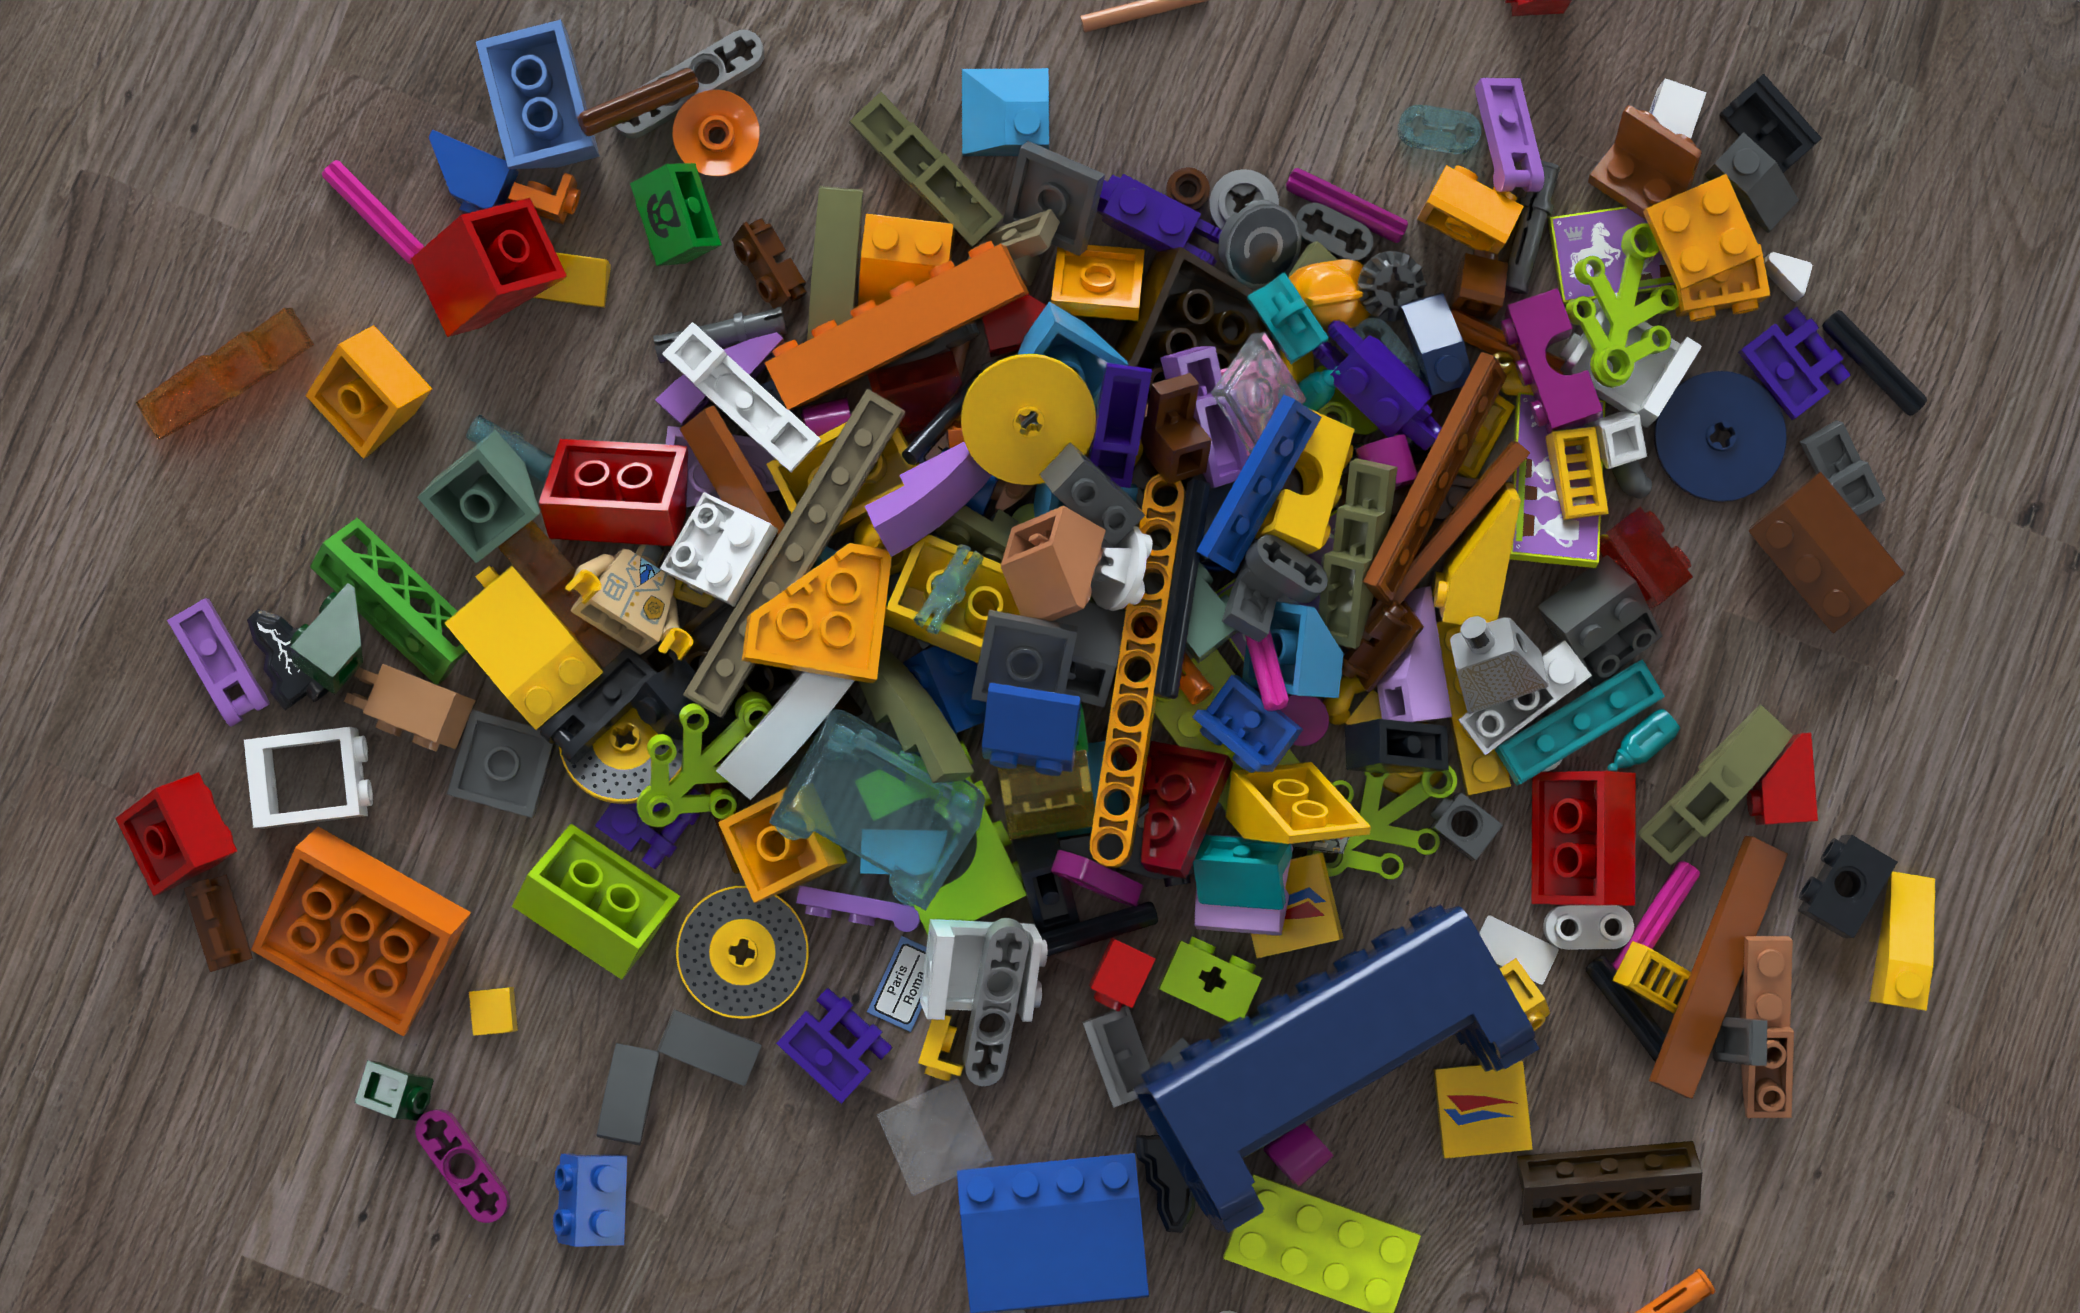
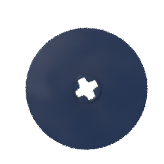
(1706, 467)

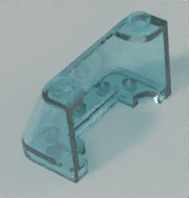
(880, 806)

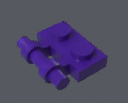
(1784, 369)
(625, 827)
(824, 1055)

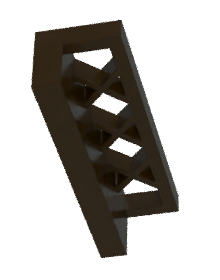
(1610, 1175)

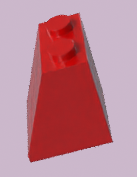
(487, 265)

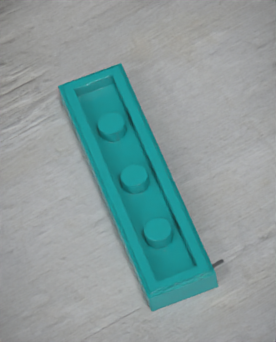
(1579, 722)

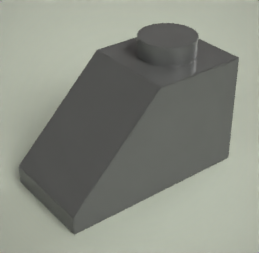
(1756, 182)

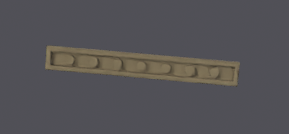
(798, 544)

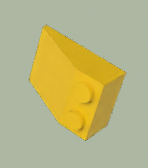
(1479, 563)
(524, 647)
(1290, 806)

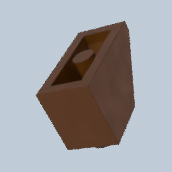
(1480, 285)

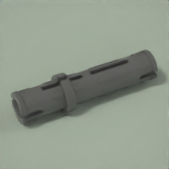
(1530, 230)
(733, 330)

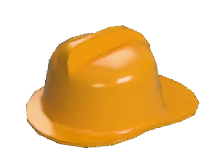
(1332, 291)

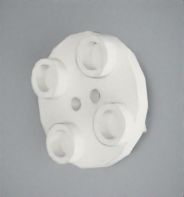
(1121, 571)

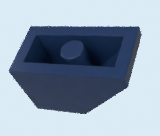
(1436, 343)

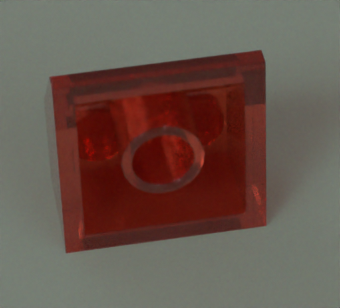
(1646, 556)

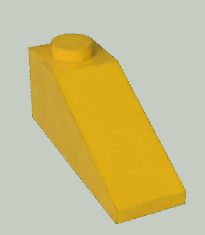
(1905, 943)

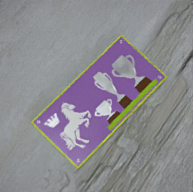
(1599, 235)
(1540, 527)

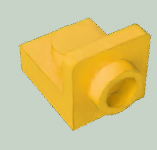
(1526, 993)
(938, 1039)

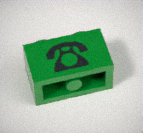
(675, 214)

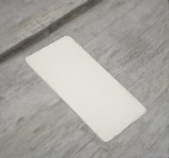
(1510, 943)

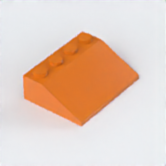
(359, 930)

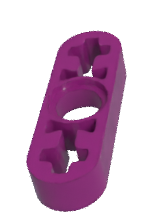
(1096, 878)
(443, 1164)

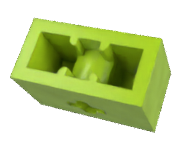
(1183, 980)

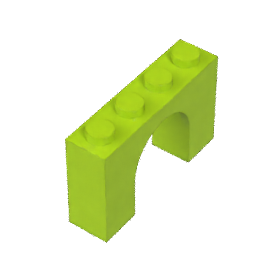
(988, 881)

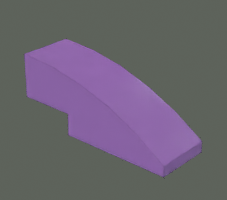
(685, 401)
(1227, 450)
(927, 499)

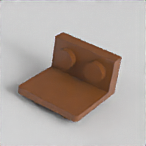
(1645, 163)

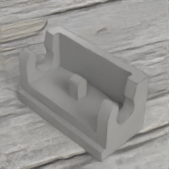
(1117, 1053)

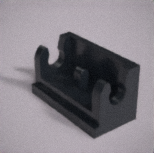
(1771, 123)

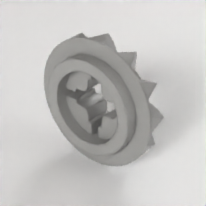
(1239, 184)

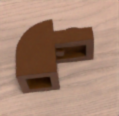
(1170, 432)

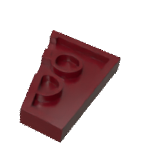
(1181, 803)

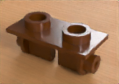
(757, 247)
(1391, 635)
(218, 923)

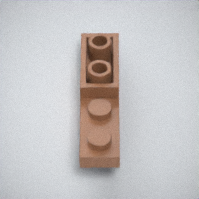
(1767, 996)

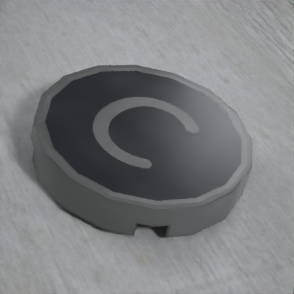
(1259, 243)

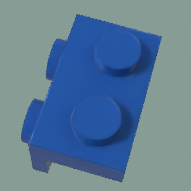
(950, 684)
(1246, 727)
(591, 1200)

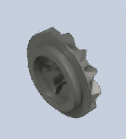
(1379, 271)

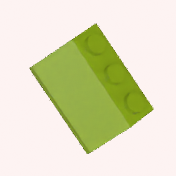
(595, 901)

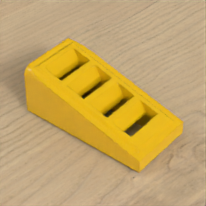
(1556, 444)
(1634, 967)

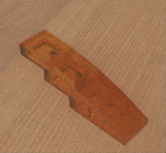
(224, 374)
(548, 574)

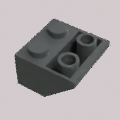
(1601, 619)
(1094, 652)

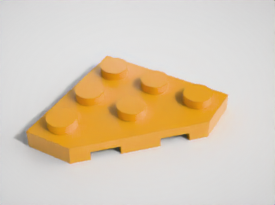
(827, 618)

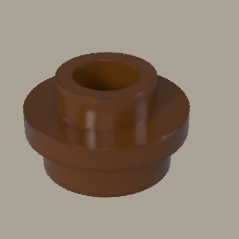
(1193, 177)

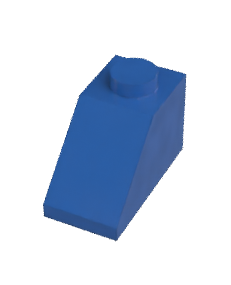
(472, 175)

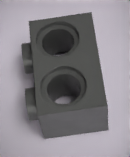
(1091, 493)

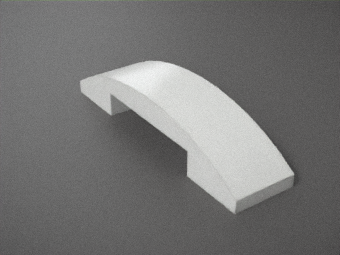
(741, 397)
(782, 731)

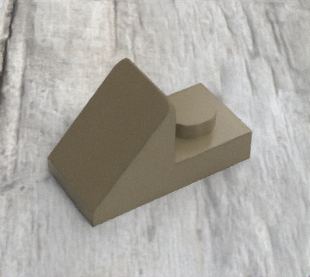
(1025, 241)

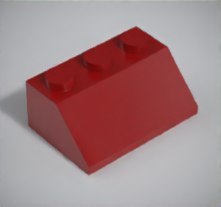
(616, 492)
(1583, 838)

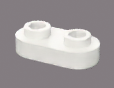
(1589, 927)

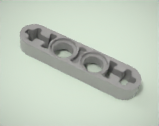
(709, 54)
(990, 1002)

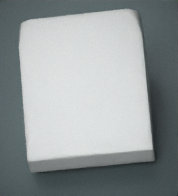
(1788, 274)
(1620, 438)

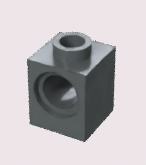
(1483, 831)

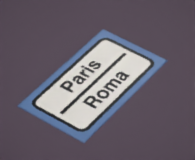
(900, 988)

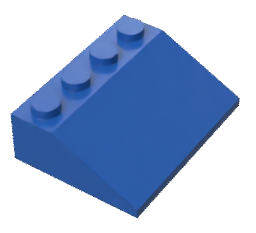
(1052, 1233)

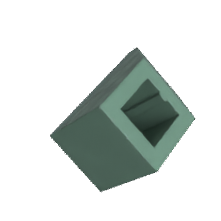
(1206, 626)

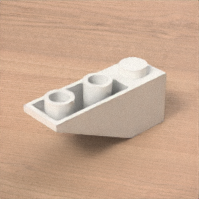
(1499, 722)

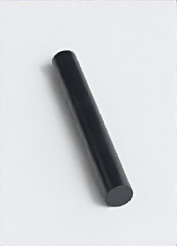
(937, 425)

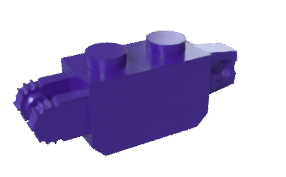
(1153, 217)
(1379, 385)

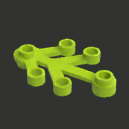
(1621, 310)
(696, 765)
(1380, 820)

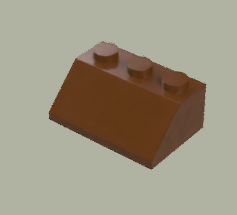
(1826, 552)

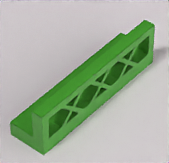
(388, 604)

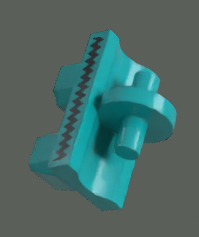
(1287, 318)

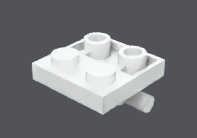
(719, 549)

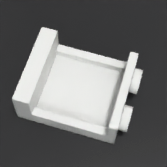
(1652, 377)
(954, 964)

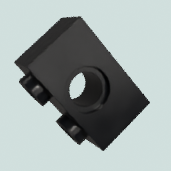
(1869, 874)

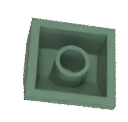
(482, 497)

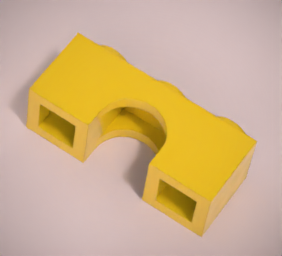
(1305, 517)

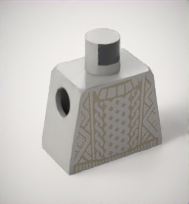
(1496, 662)

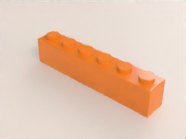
(896, 326)

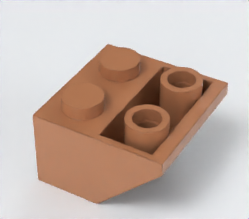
(1052, 563)

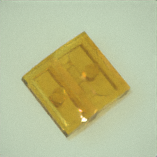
(1047, 803)

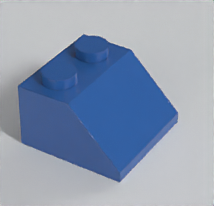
(1031, 729)

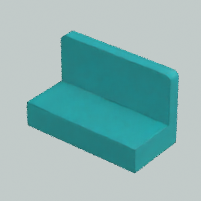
(1241, 872)

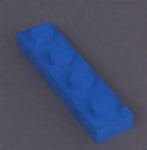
(1259, 483)

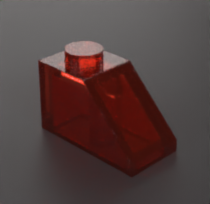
(918, 388)

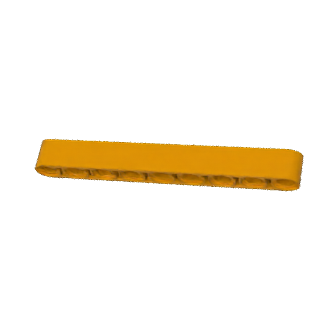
(1141, 693)

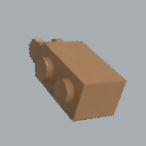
(414, 706)

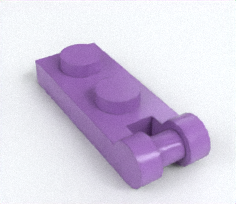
(1509, 134)
(217, 660)
(861, 909)

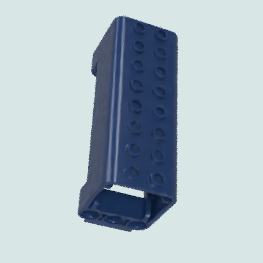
(1326, 1046)

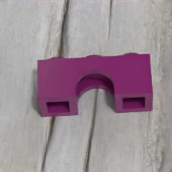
(1560, 399)

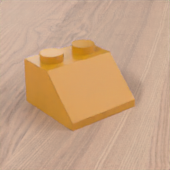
(1470, 210)
(899, 252)
(367, 390)
(769, 859)

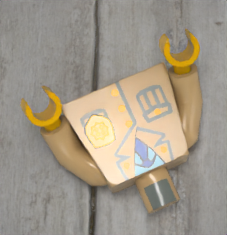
(631, 600)

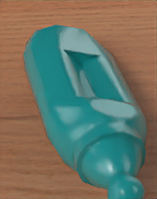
(1318, 389)
(1645, 740)

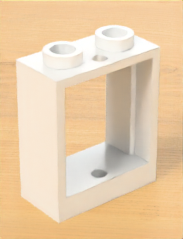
(263, 782)

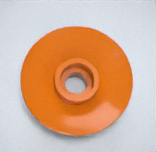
(714, 111)

